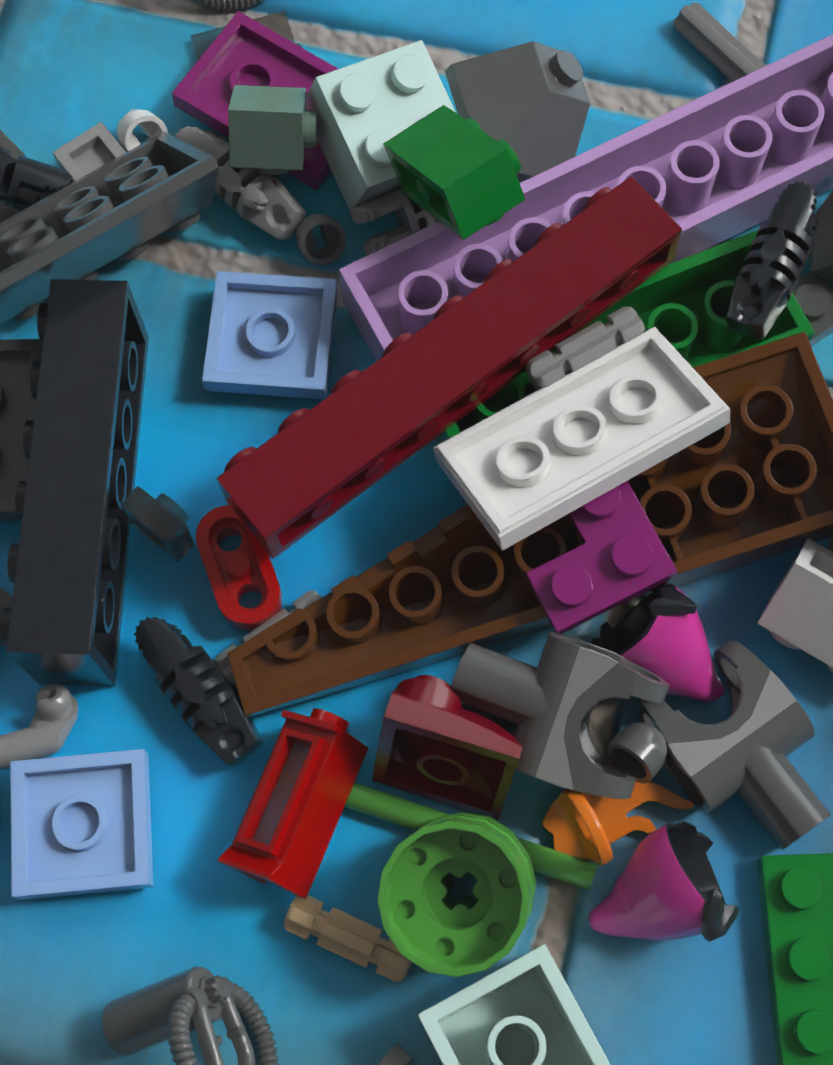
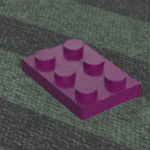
(252, 57)

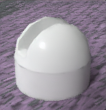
(147, 121)

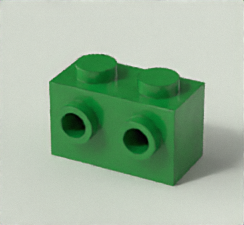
(456, 171)

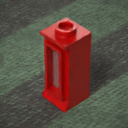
(297, 802)

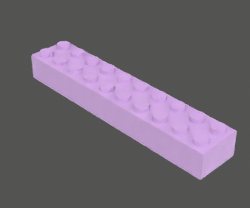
(705, 163)

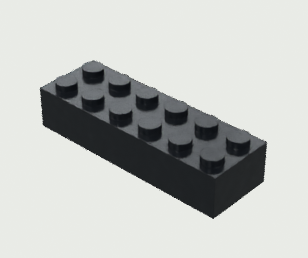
(79, 472)

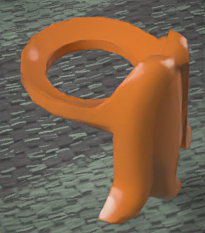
(589, 823)

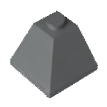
(528, 99)

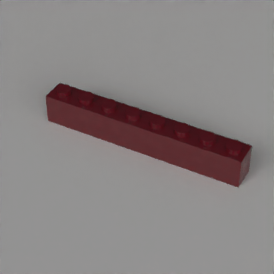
(448, 366)

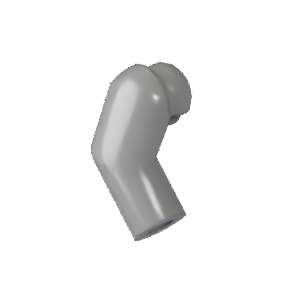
(47, 731)

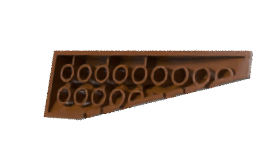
(714, 505)

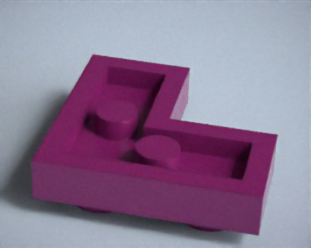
(613, 565)

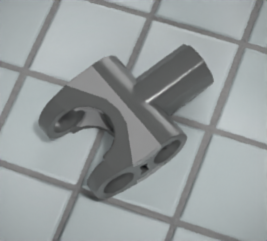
(555, 707)
(745, 750)

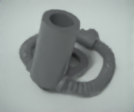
(187, 1004)

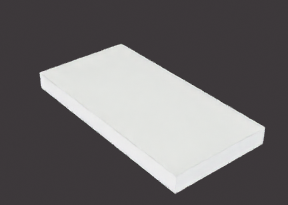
(580, 437)

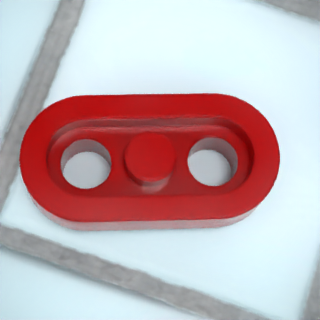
(237, 570)

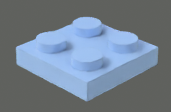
(270, 335)
(80, 824)

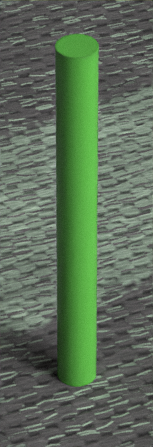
(415, 816)

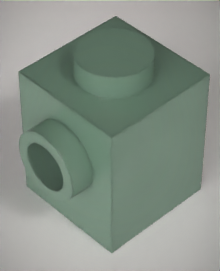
(270, 128)

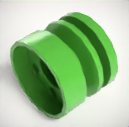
(435, 927)

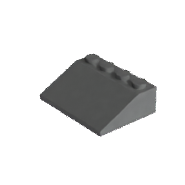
(102, 219)

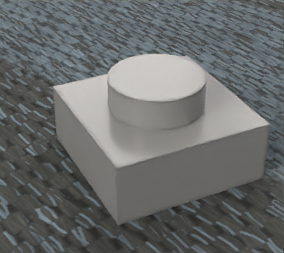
(88, 152)

